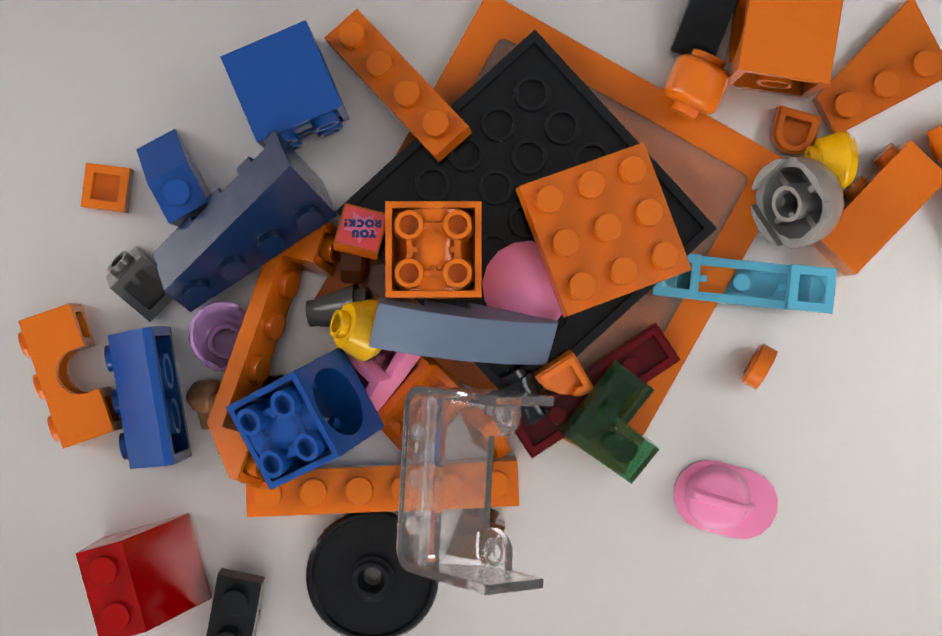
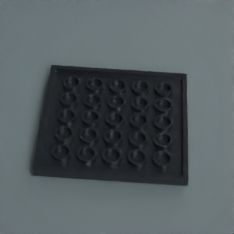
(525, 124)

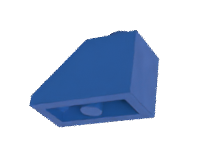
(173, 178)

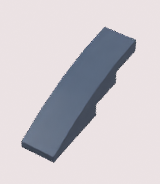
(462, 333)

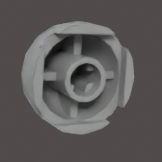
(796, 201)

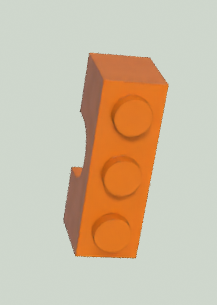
(51, 343)

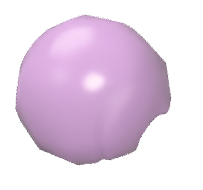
(215, 333)

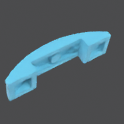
(758, 285)

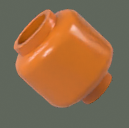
(696, 83)

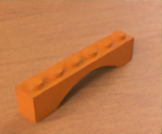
(359, 490)

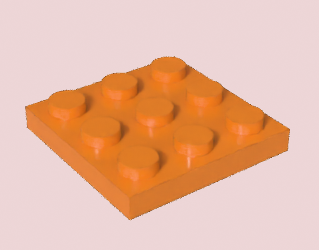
(603, 229)

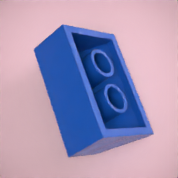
(148, 397)

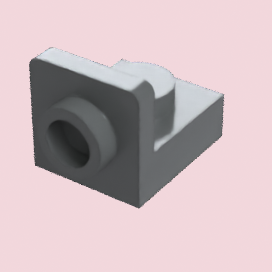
(138, 283)

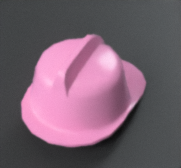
(725, 499)

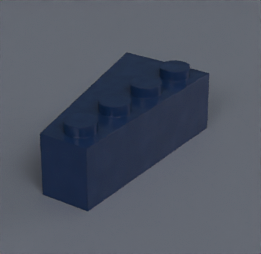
(244, 225)

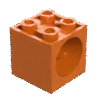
(783, 45)
(433, 249)

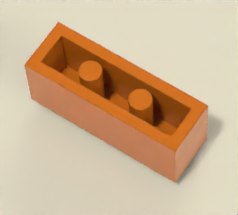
(880, 205)

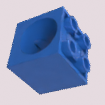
(286, 87)
(306, 418)

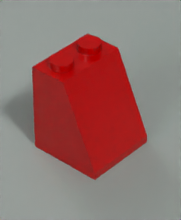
(143, 576)

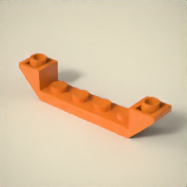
(257, 341)

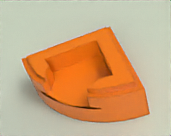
(564, 376)

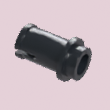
(520, 380)

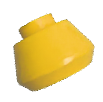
(838, 153)
(353, 327)

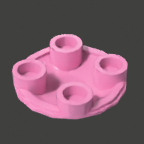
(519, 282)

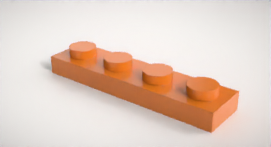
(398, 85)

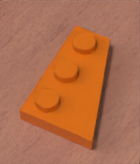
(887, 70)

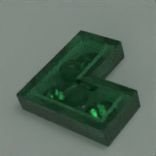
(603, 419)

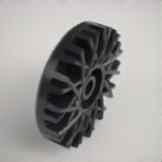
(345, 595)

